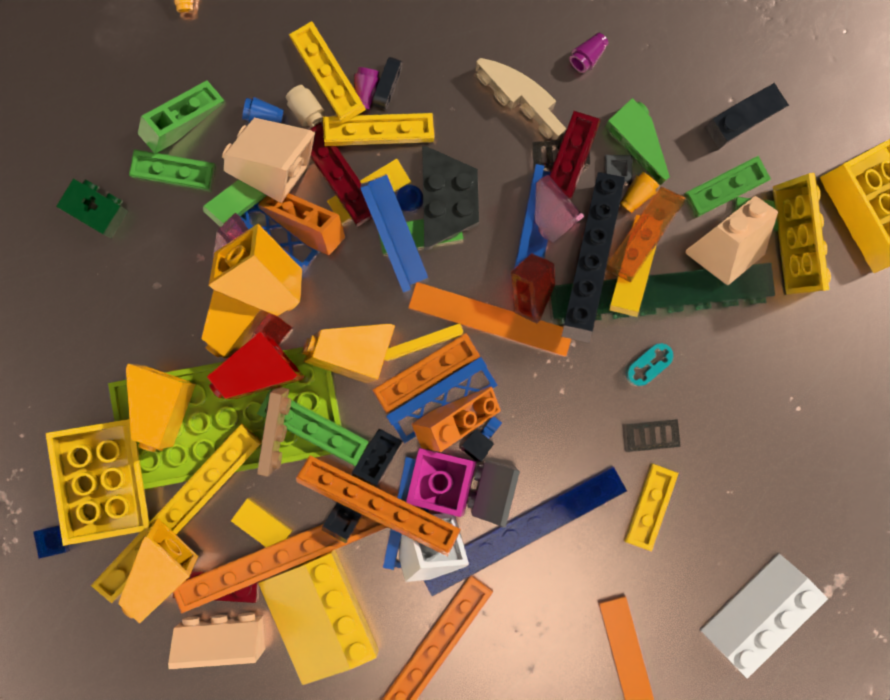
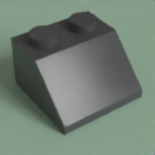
(494, 492)

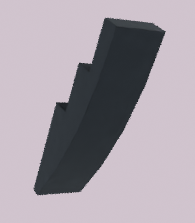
(370, 469)

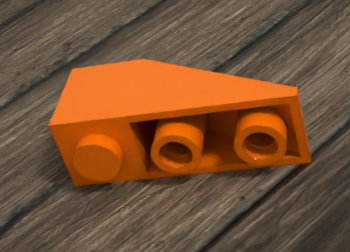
(455, 420)

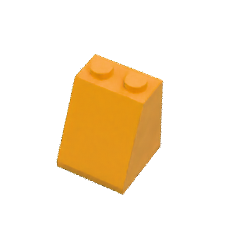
(257, 272)
(229, 324)
(350, 350)
(156, 406)
(156, 572)

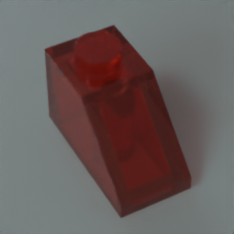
(532, 286)

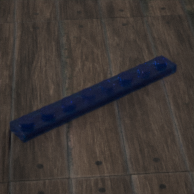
(533, 526)

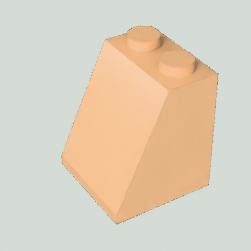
(269, 156)
(736, 241)

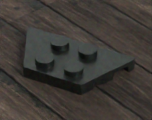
(448, 197)

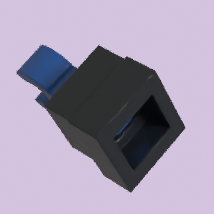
(478, 443)

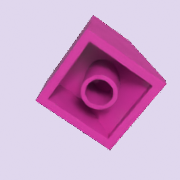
(441, 482)

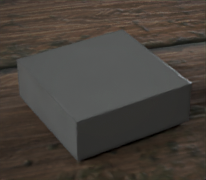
(619, 165)

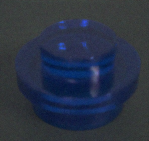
(410, 198)

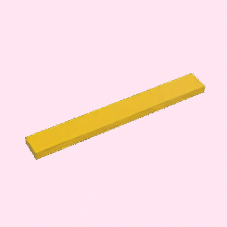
(183, 505)

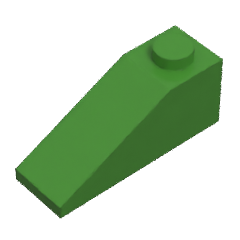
(178, 116)
(637, 134)

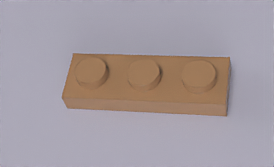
(274, 431)

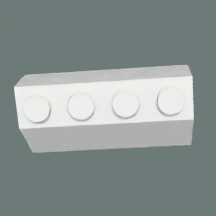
(763, 614)

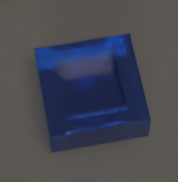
(49, 542)

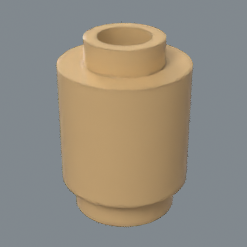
(304, 106)

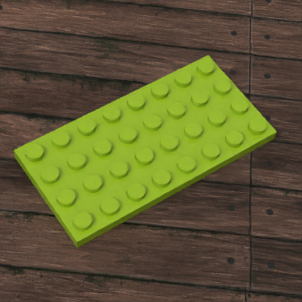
(214, 419)

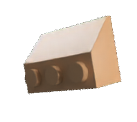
(217, 641)

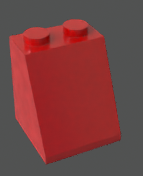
(254, 369)

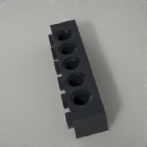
(593, 257)

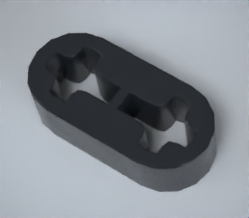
(387, 83)

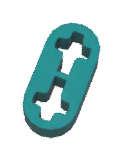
(654, 369)

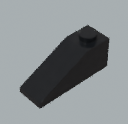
(746, 115)

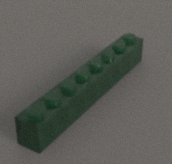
(678, 291)

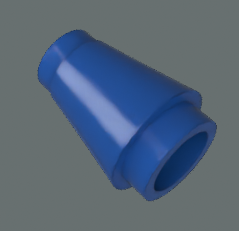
(260, 109)

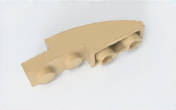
(514, 88)

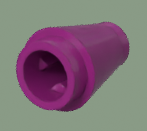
(588, 53)
(365, 85)

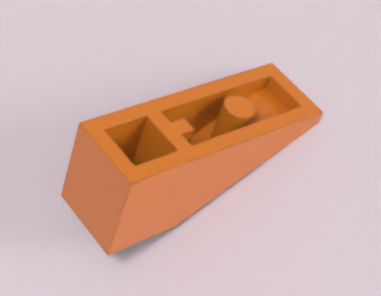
(306, 221)

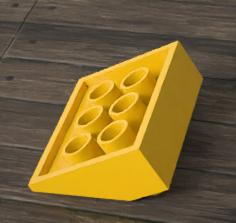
(863, 201)
(801, 235)
(97, 482)
(319, 618)

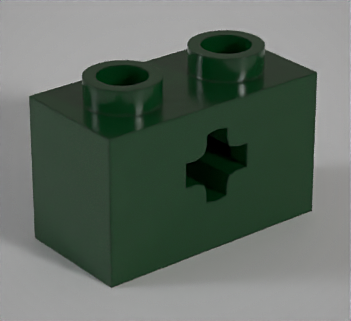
(78, 202)

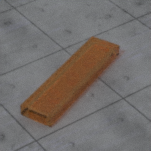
(645, 234)

